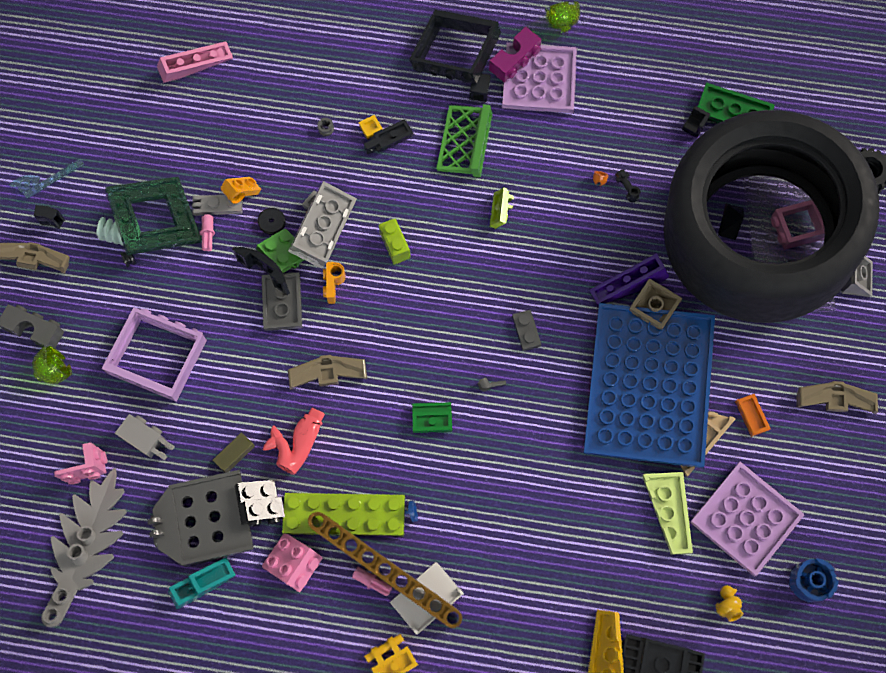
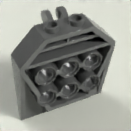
(172, 519)

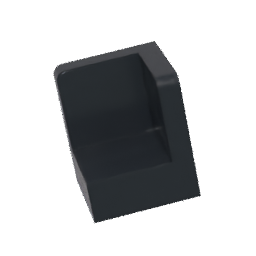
(479, 91)
(696, 121)

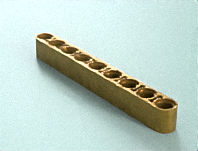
(374, 567)

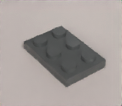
(279, 309)

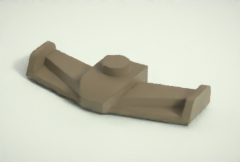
(31, 254)
(326, 370)
(837, 397)

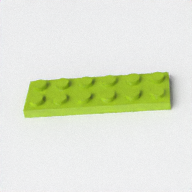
(355, 512)

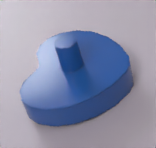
(412, 511)

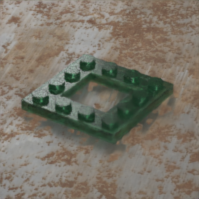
(134, 241)

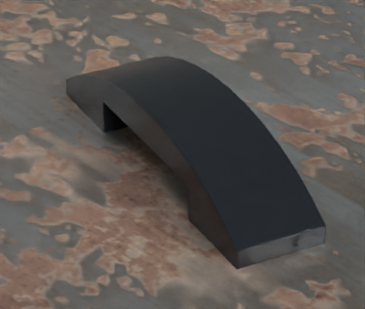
(251, 257)

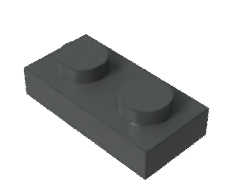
(526, 330)

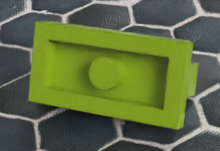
(500, 207)

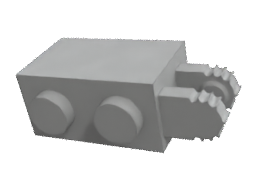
(143, 437)

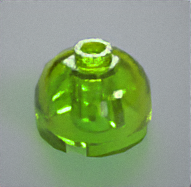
(563, 15)
(49, 366)

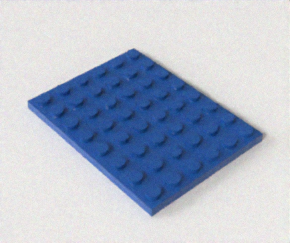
(650, 387)

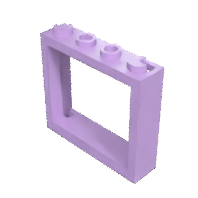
(124, 339)

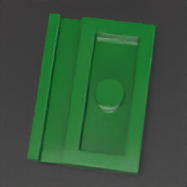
(432, 417)

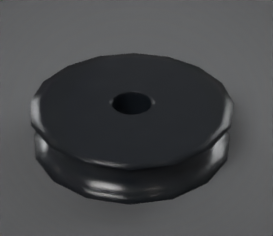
(268, 215)

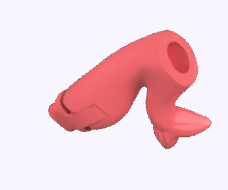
(303, 440)

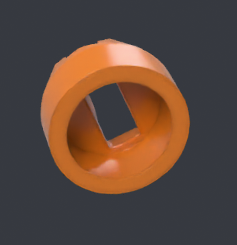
(600, 177)

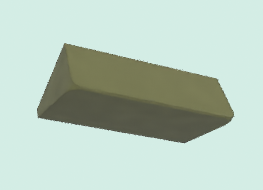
(234, 453)

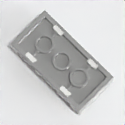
(322, 225)

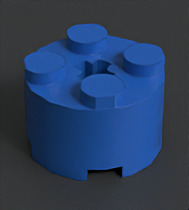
(823, 575)

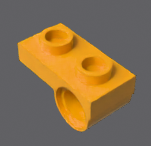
(238, 188)
(329, 290)

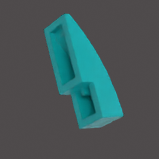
(201, 583)

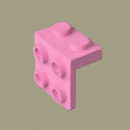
(92, 469)
(292, 562)

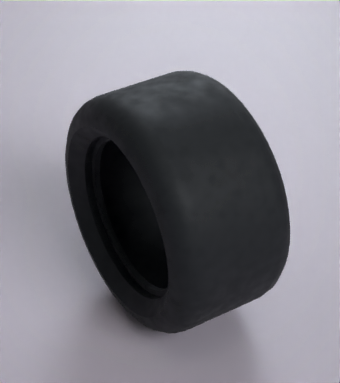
(784, 148)

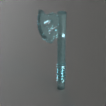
(37, 187)

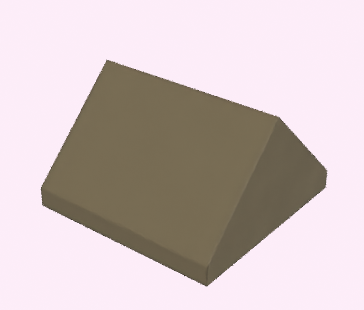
(656, 299)

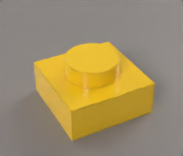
(370, 126)

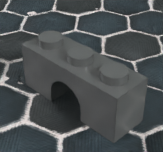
(16, 320)

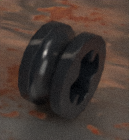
(128, 259)

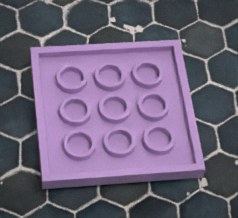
(544, 82)
(747, 518)

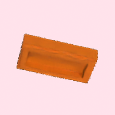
(752, 415)

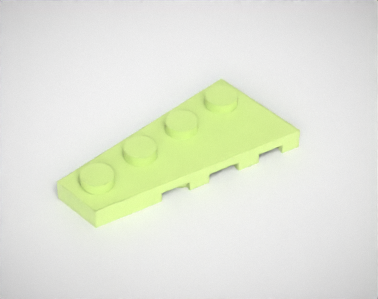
(670, 506)

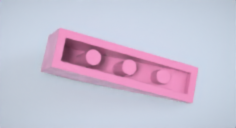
(192, 61)

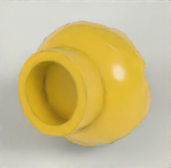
(731, 605)

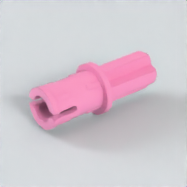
(207, 232)
(372, 581)

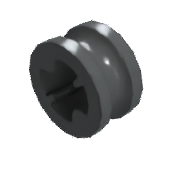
(322, 131)

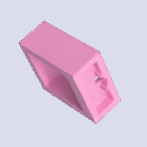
(784, 236)

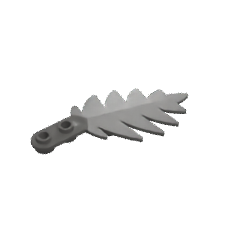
(85, 542)

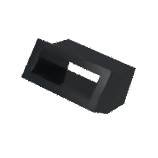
(48, 216)

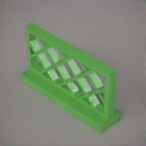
(480, 140)

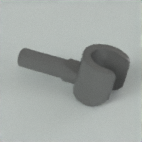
(484, 384)

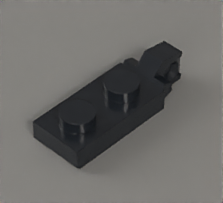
(389, 137)

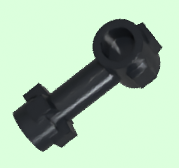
(633, 191)

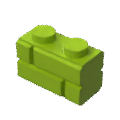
(394, 241)

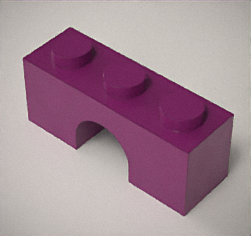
(507, 65)

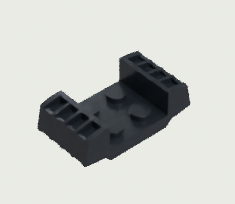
(653, 656)

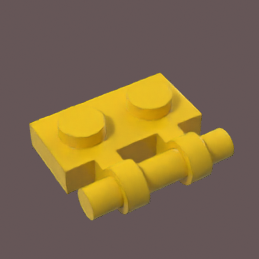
(400, 662)

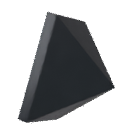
(731, 221)

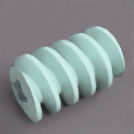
(108, 231)

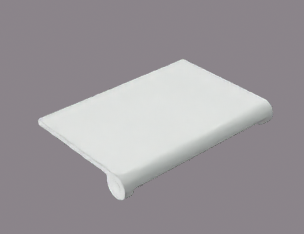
(438, 582)

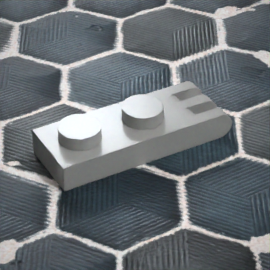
(215, 205)

